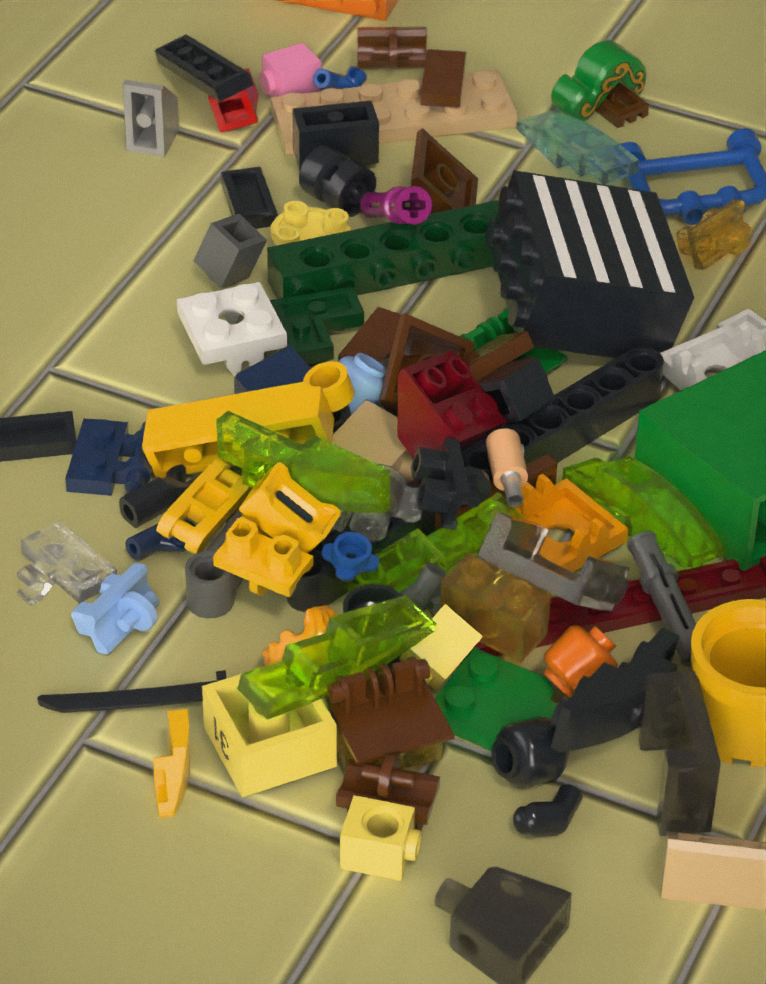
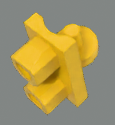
(262, 560)

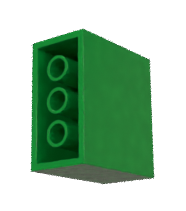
(714, 452)

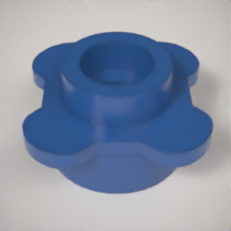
(350, 555)

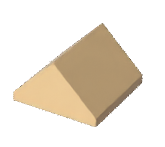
(714, 870)

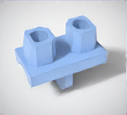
(123, 606)

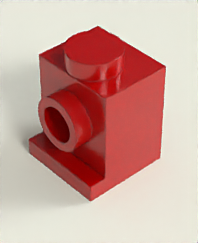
(236, 110)

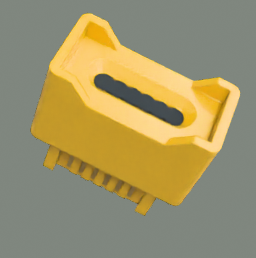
(286, 508)

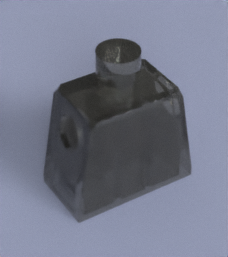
(504, 922)

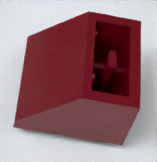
(443, 401)

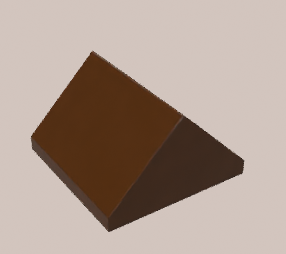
(442, 175)
(412, 344)

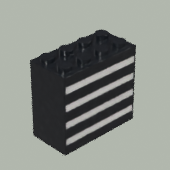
(587, 266)

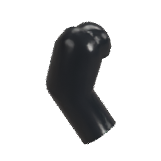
(549, 817)

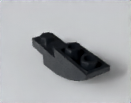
(612, 697)

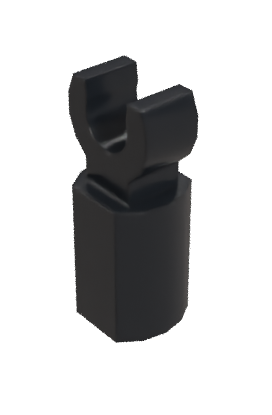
(154, 497)

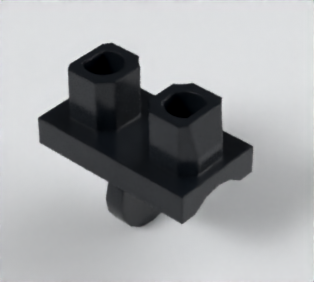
(447, 482)

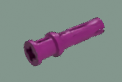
(399, 213)

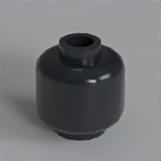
(525, 754)

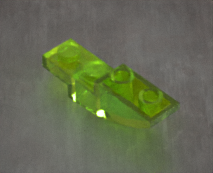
(316, 465)
(649, 505)
(406, 558)

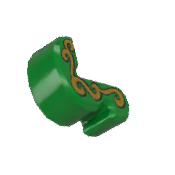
(595, 78)

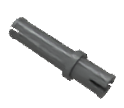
(660, 582)

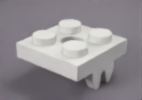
(224, 340)
(714, 350)

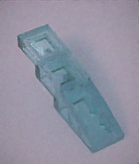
(578, 145)

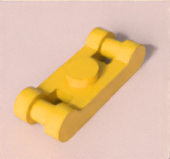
(207, 502)

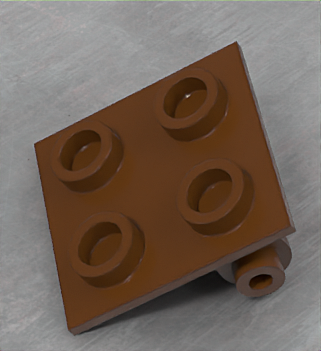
(387, 710)

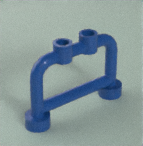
(742, 150)

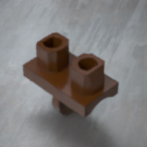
(391, 47)
(391, 785)

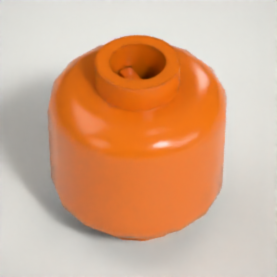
(577, 655)

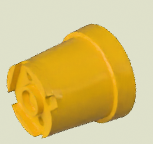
(731, 670)

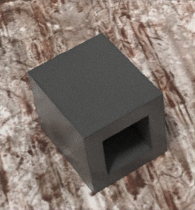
(230, 250)

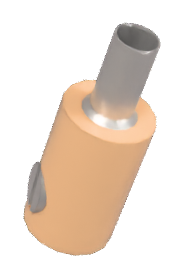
(507, 464)

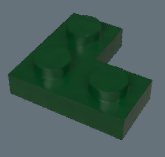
(313, 315)

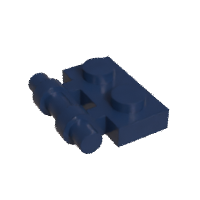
(99, 455)

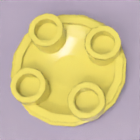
(304, 222)

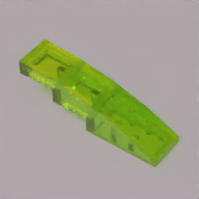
(348, 646)

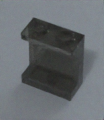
(515, 547)
(678, 722)

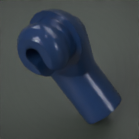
(150, 541)

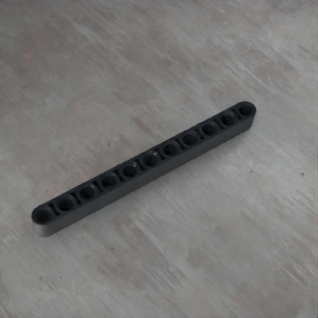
(556, 429)

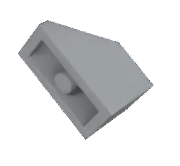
(149, 117)

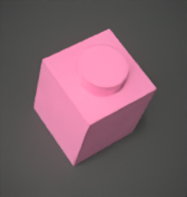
(289, 71)

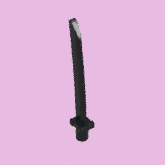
(126, 698)

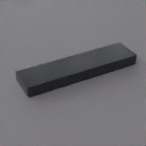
(203, 68)

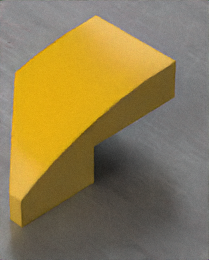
(173, 771)

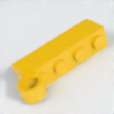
(296, 410)

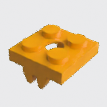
(566, 508)

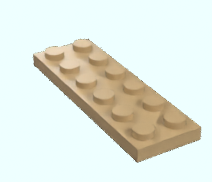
(400, 116)

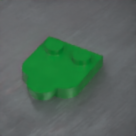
(491, 694)

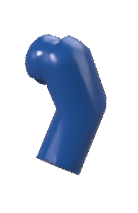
(328, 79)

